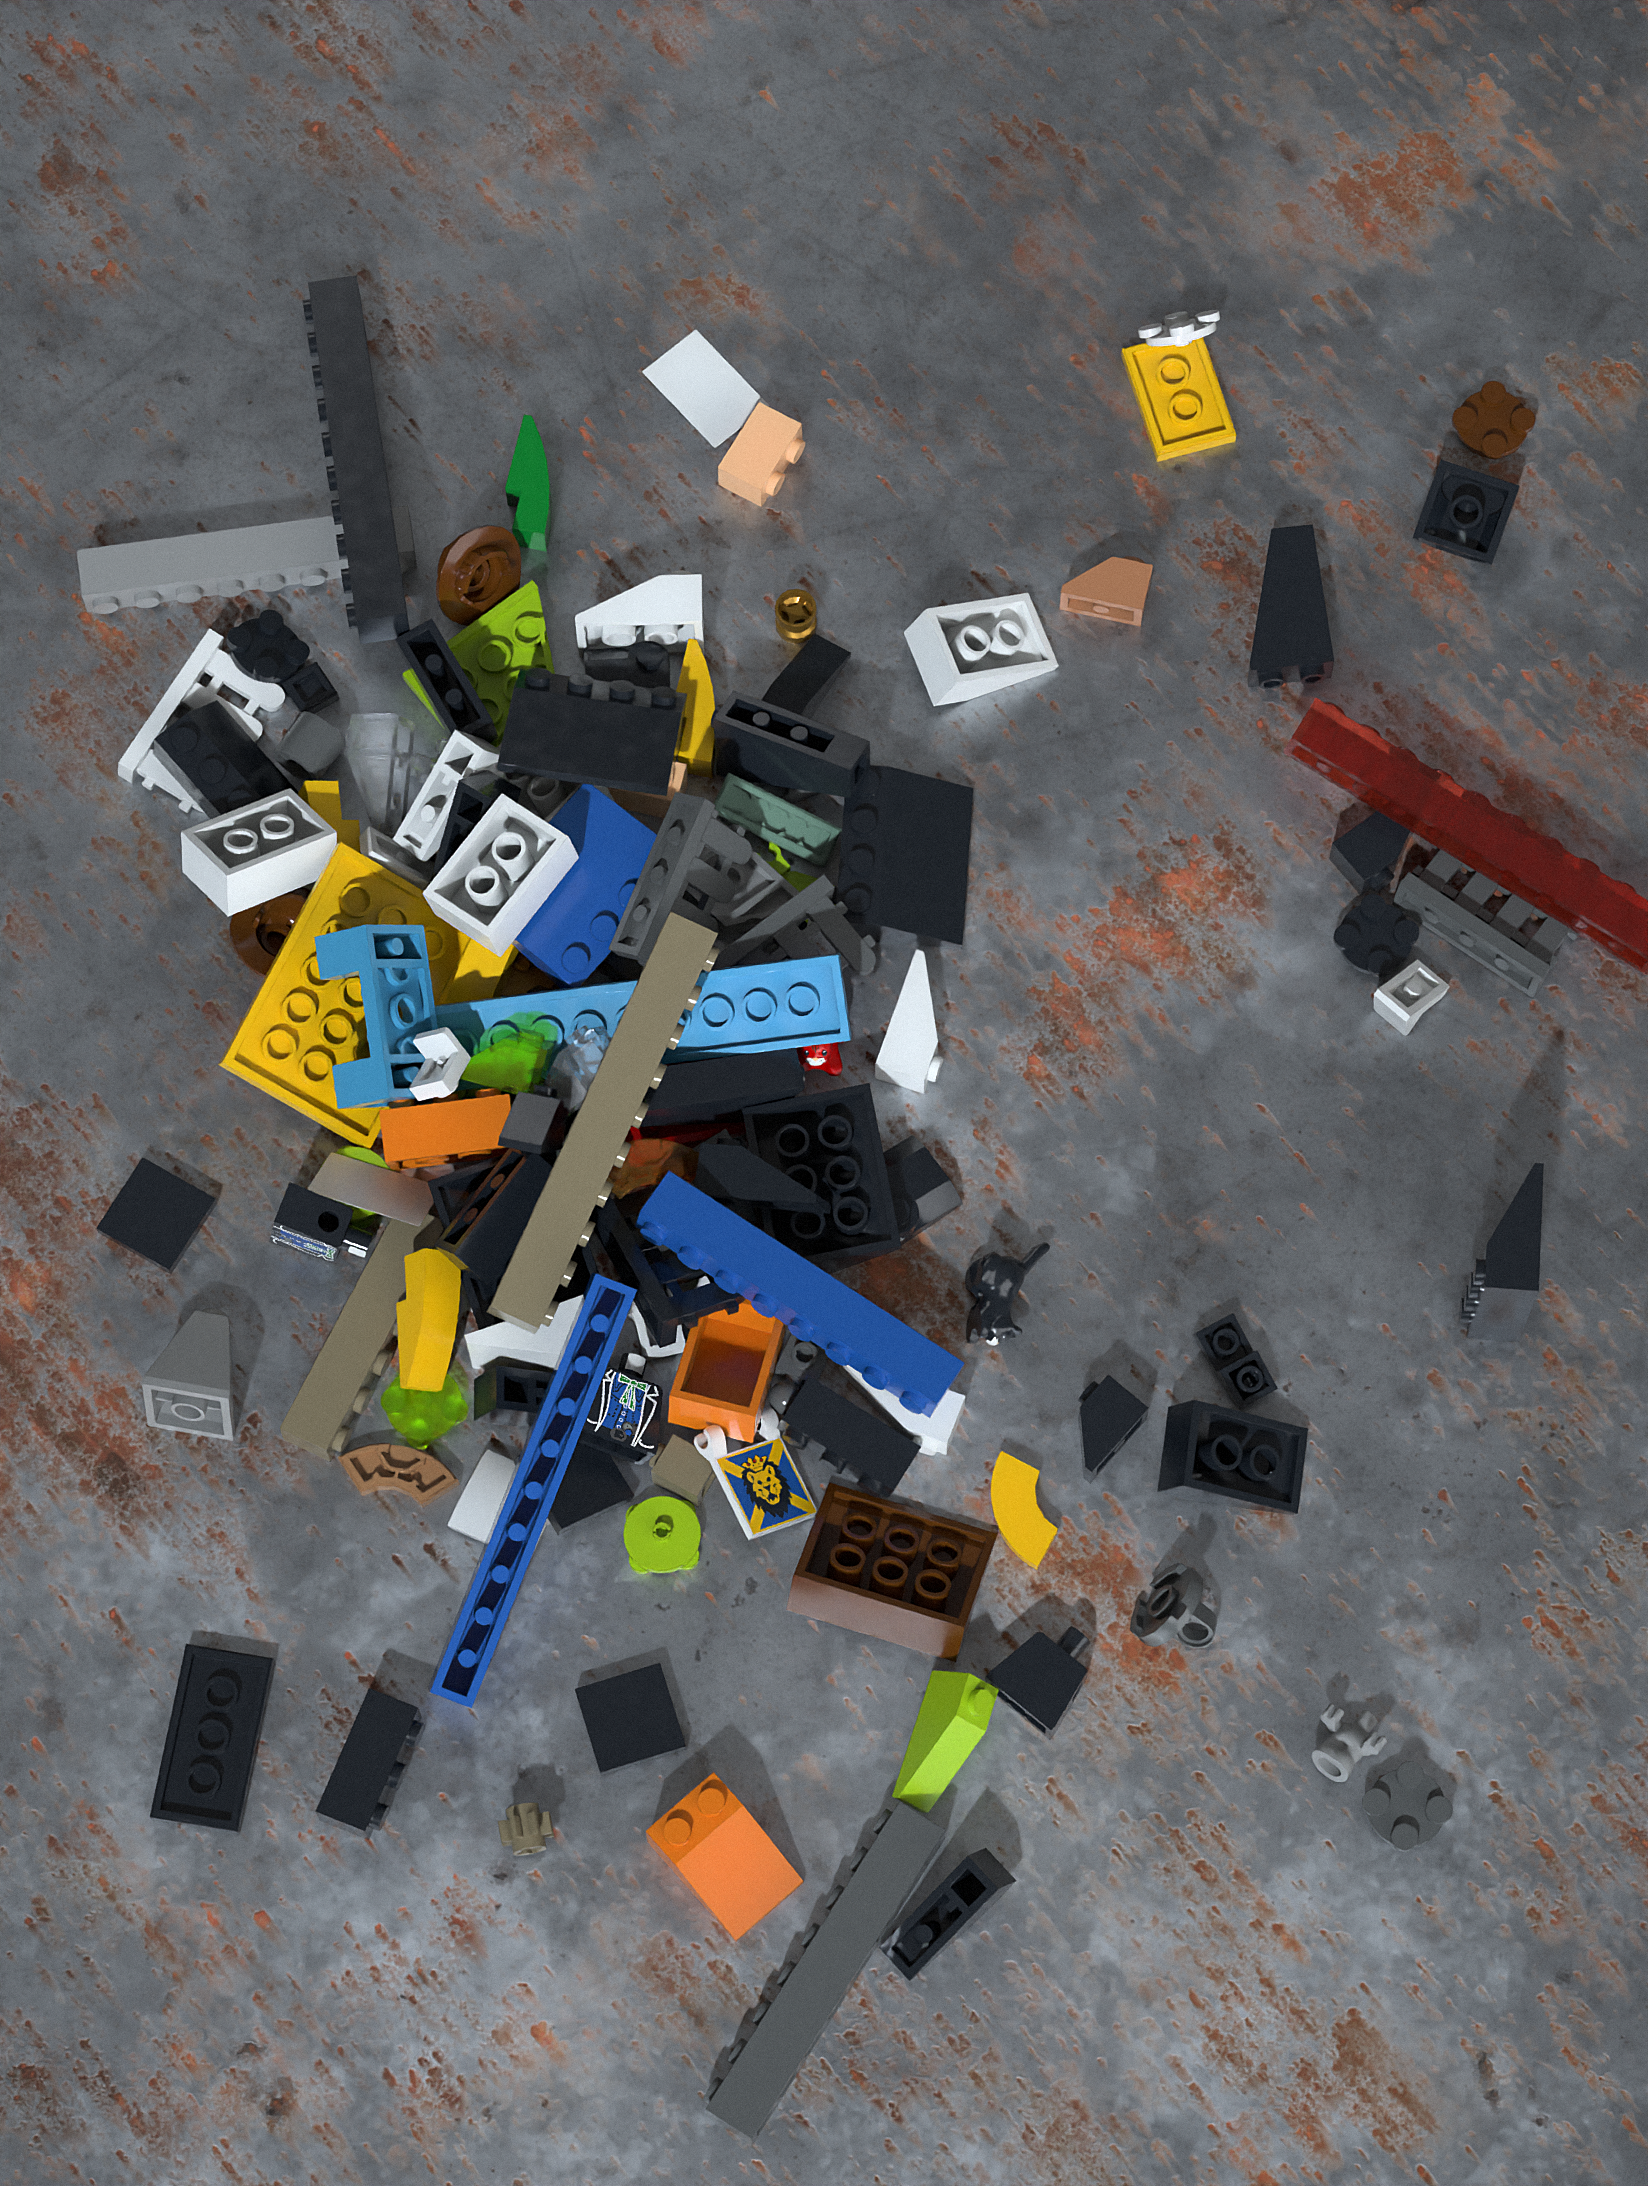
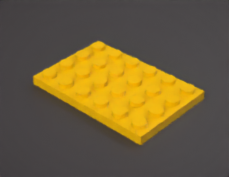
(309, 1024)

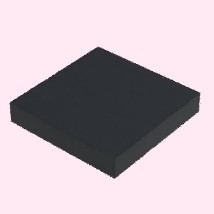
(156, 1215)
(588, 1489)
(630, 1719)

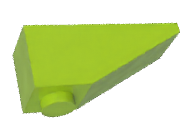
(944, 1735)

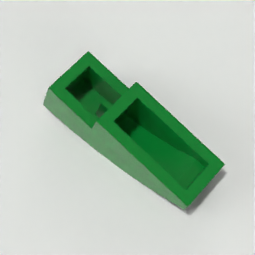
(530, 489)

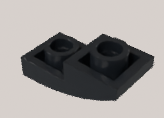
(1234, 1361)

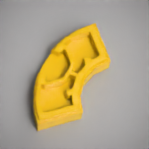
(1017, 1510)

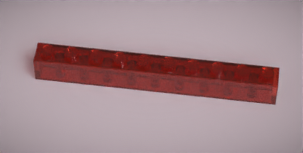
(1473, 831)

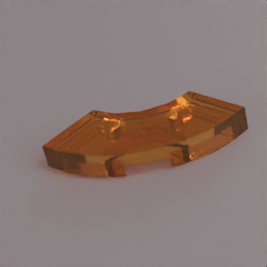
(649, 1163)

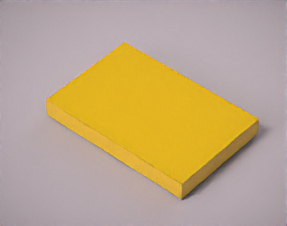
(1178, 398)

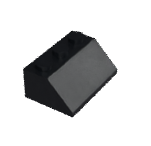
(217, 761)

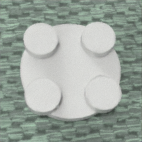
(1180, 329)

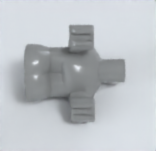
(1346, 1743)

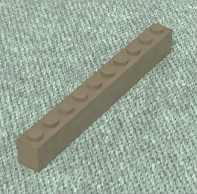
(602, 1124)

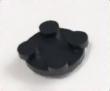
(266, 648)
(1375, 937)

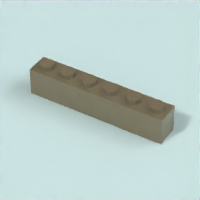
(357, 1345)

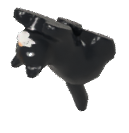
(995, 1284)

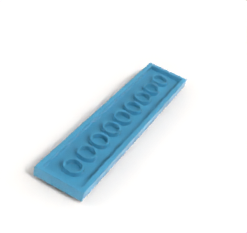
(736, 1012)

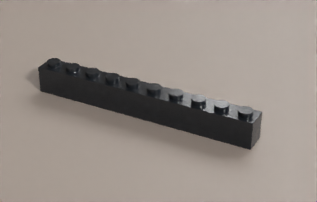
(358, 460)

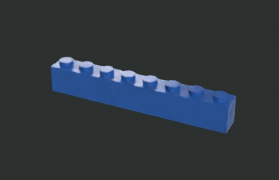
(798, 1295)

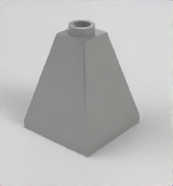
(193, 1379)

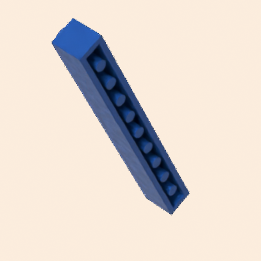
(531, 1490)

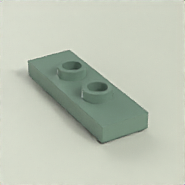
(776, 820)

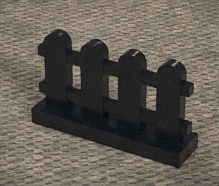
(628, 1253)

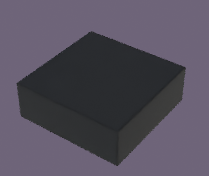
(310, 689)

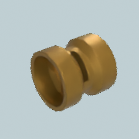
(795, 606)

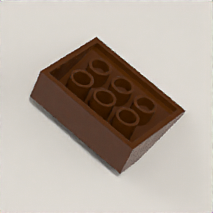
(891, 1572)

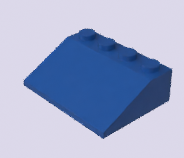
(584, 910)

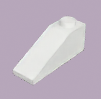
(427, 817)
(911, 1042)
(930, 1433)

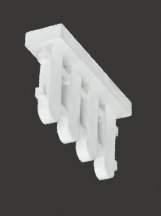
(189, 693)

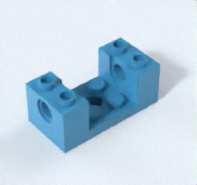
(391, 974)

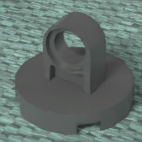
(1173, 1606)

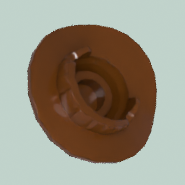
(477, 573)
(262, 929)

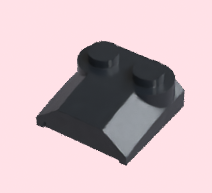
(1466, 513)
(643, 664)
(918, 1188)

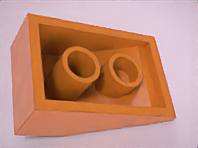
(723, 1856)

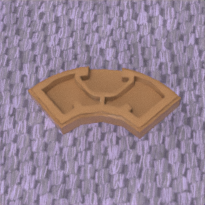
(398, 1469)

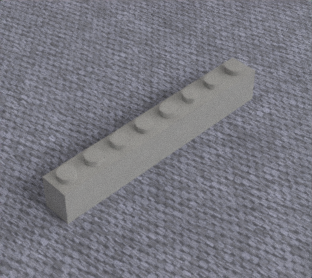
(221, 563)

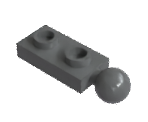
(796, 1364)

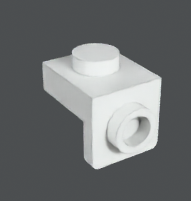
(443, 1064)

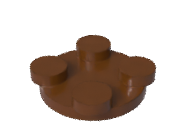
(1493, 422)

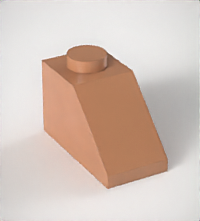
(1110, 590)

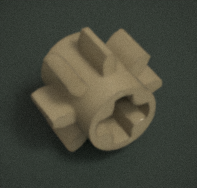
(525, 1829)

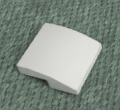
(483, 1497)

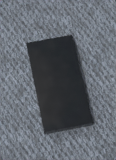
(212, 1739)

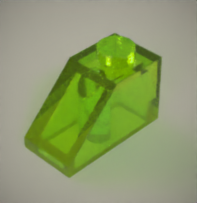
(511, 1062)

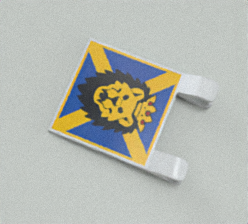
(759, 1478)

